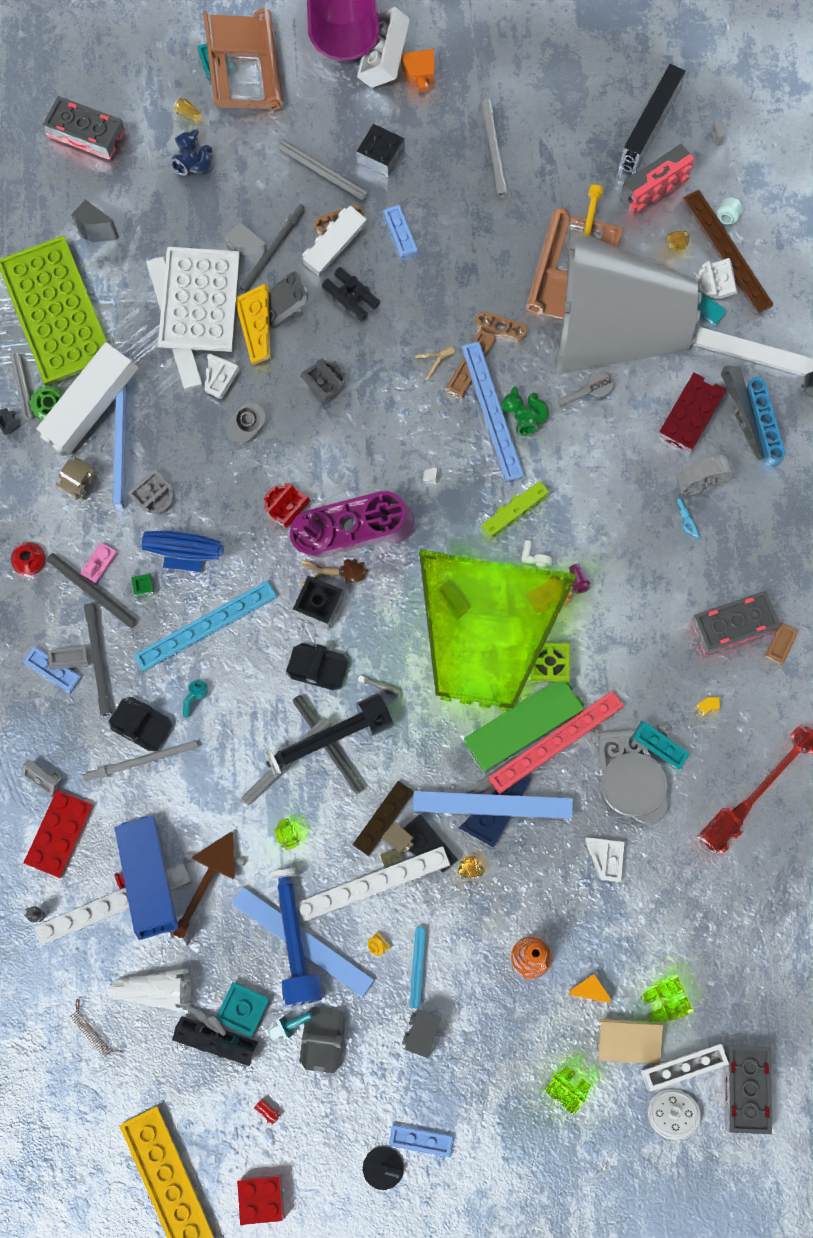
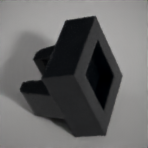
(7, 422)

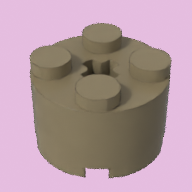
(75, 478)

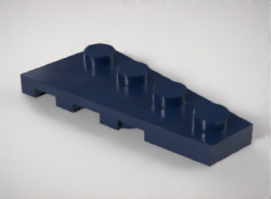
(487, 827)

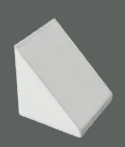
(430, 475)

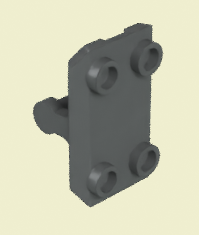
(287, 298)
(323, 1040)

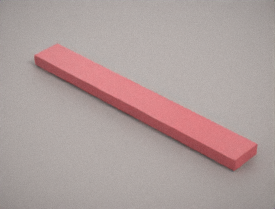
(555, 742)

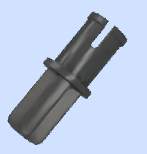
(34, 914)

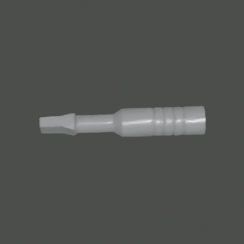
(380, 685)

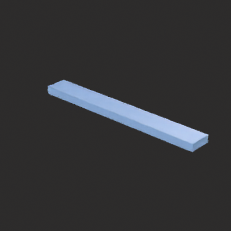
(492, 412)
(119, 451)
(492, 805)
(312, 948)

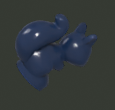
(189, 160)

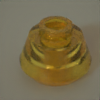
(678, 239)
(470, 868)

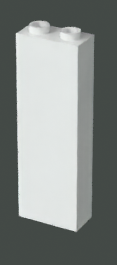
(86, 399)

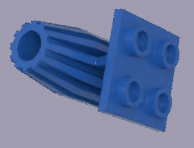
(181, 549)

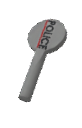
(598, 384)

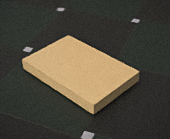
(630, 1041)

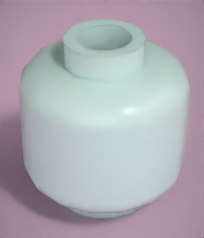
(729, 211)

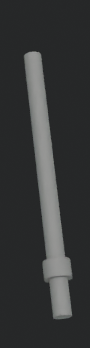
(103, 772)

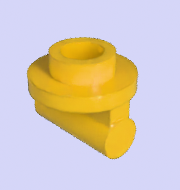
(377, 944)

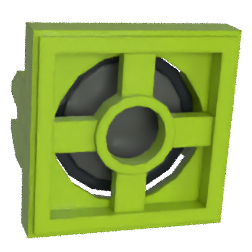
(551, 665)

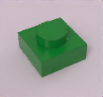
(142, 585)

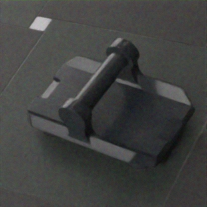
(317, 666)
(140, 724)

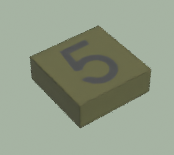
(391, 858)

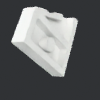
(219, 375)
(607, 858)

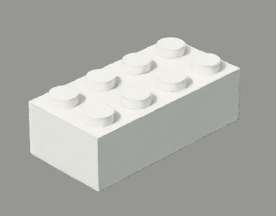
(383, 60)

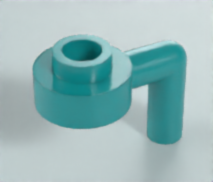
(196, 690)

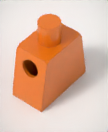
(419, 68)

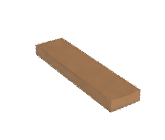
(461, 379)

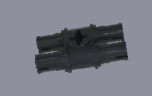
(351, 301)

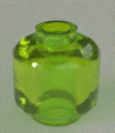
(287, 834)

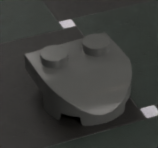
(325, 378)

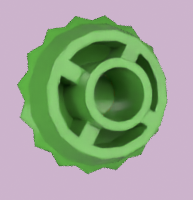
(44, 400)

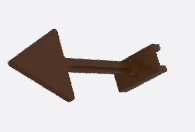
(218, 858)

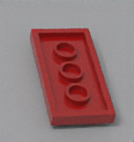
(58, 834)

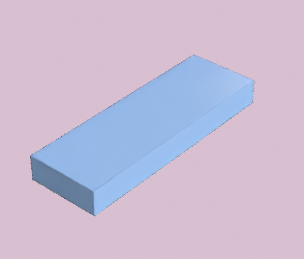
(400, 231)
(62, 677)
(421, 1140)

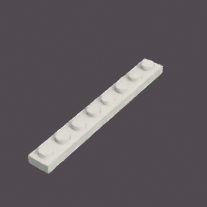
(372, 884)
(99, 910)

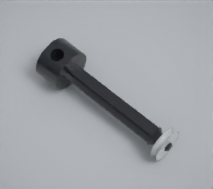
(371, 715)

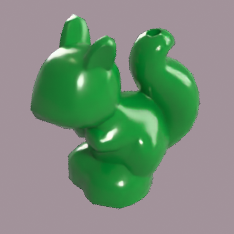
(528, 417)

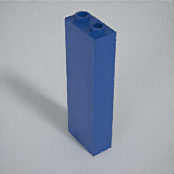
(146, 878)

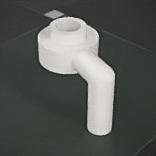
(541, 561)

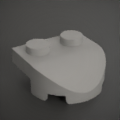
(152, 493)

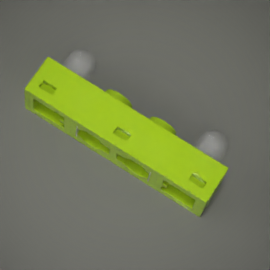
(514, 511)

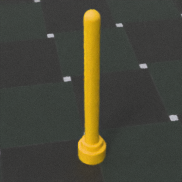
(595, 193)

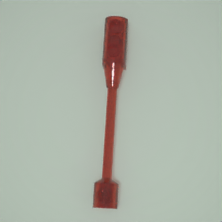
(728, 822)

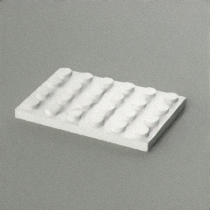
(199, 299)

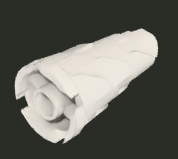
(159, 989)

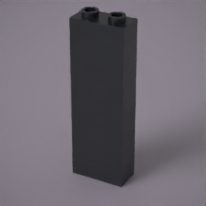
(652, 118)

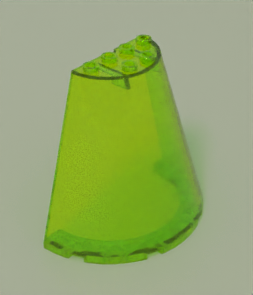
(487, 625)

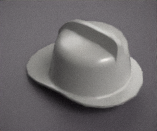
(245, 422)

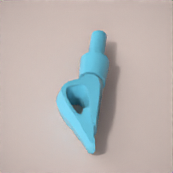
(687, 519)

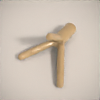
(442, 354)
(322, 570)

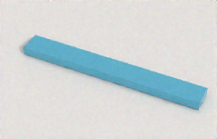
(205, 626)

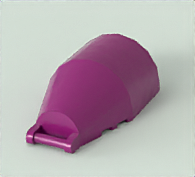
(343, 27)

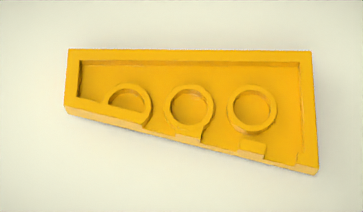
(254, 318)

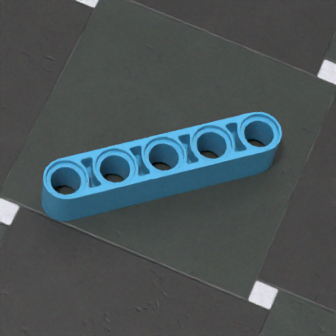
(765, 429)

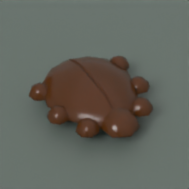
(353, 571)

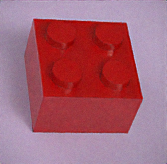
(260, 1200)

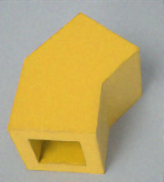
(709, 704)

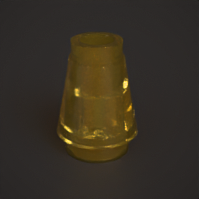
(186, 109)

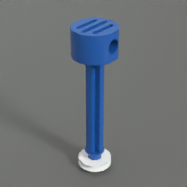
(300, 988)

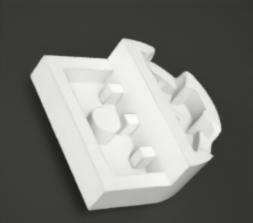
(717, 279)

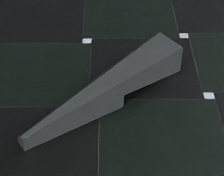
(743, 412)

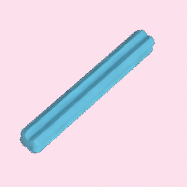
(417, 967)

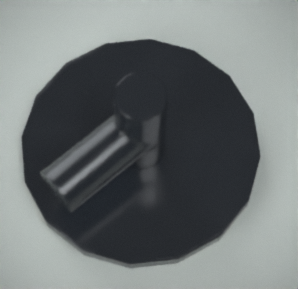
(383, 1168)

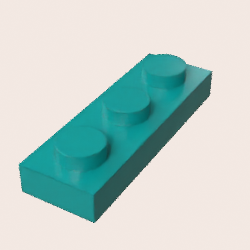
(660, 745)

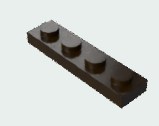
(383, 818)

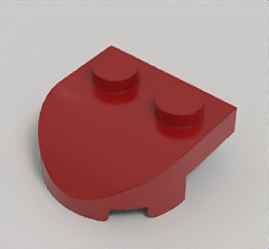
(285, 503)

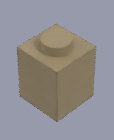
(399, 838)

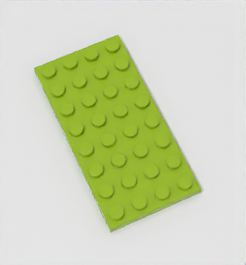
(53, 309)

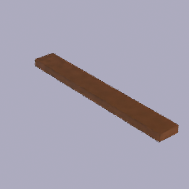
(727, 249)

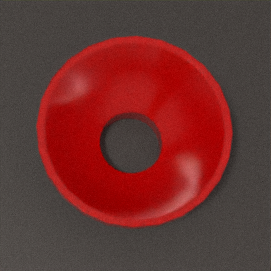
(31, 566)

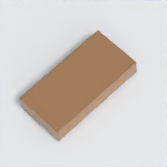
(781, 644)

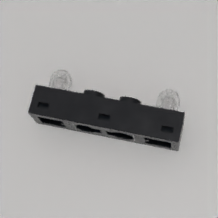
(230, 1046)

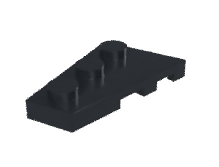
(427, 840)

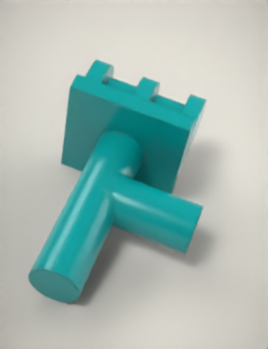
(284, 1027)

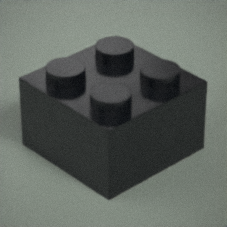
(380, 150)
(318, 602)

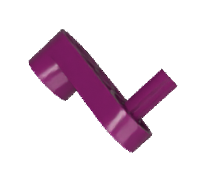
(370, 518)

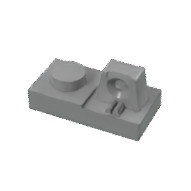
(37, 776)

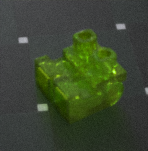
(666, 1003)
(564, 1092)

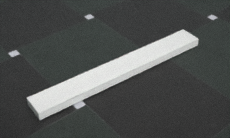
(753, 352)
(183, 357)

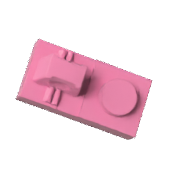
(98, 563)

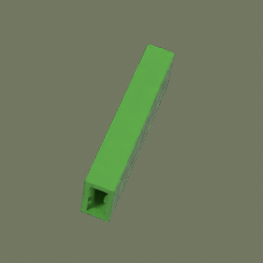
(523, 725)

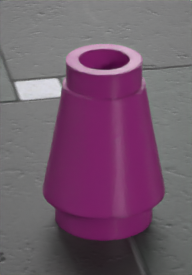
(581, 582)

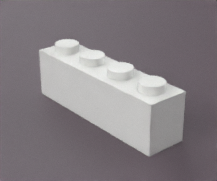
(334, 241)
(684, 1067)

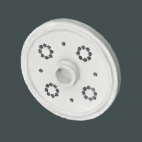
(674, 1114)

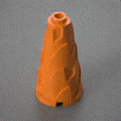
(525, 963)

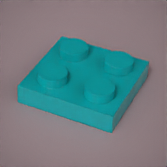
(242, 1009)

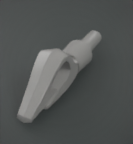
(209, 1021)

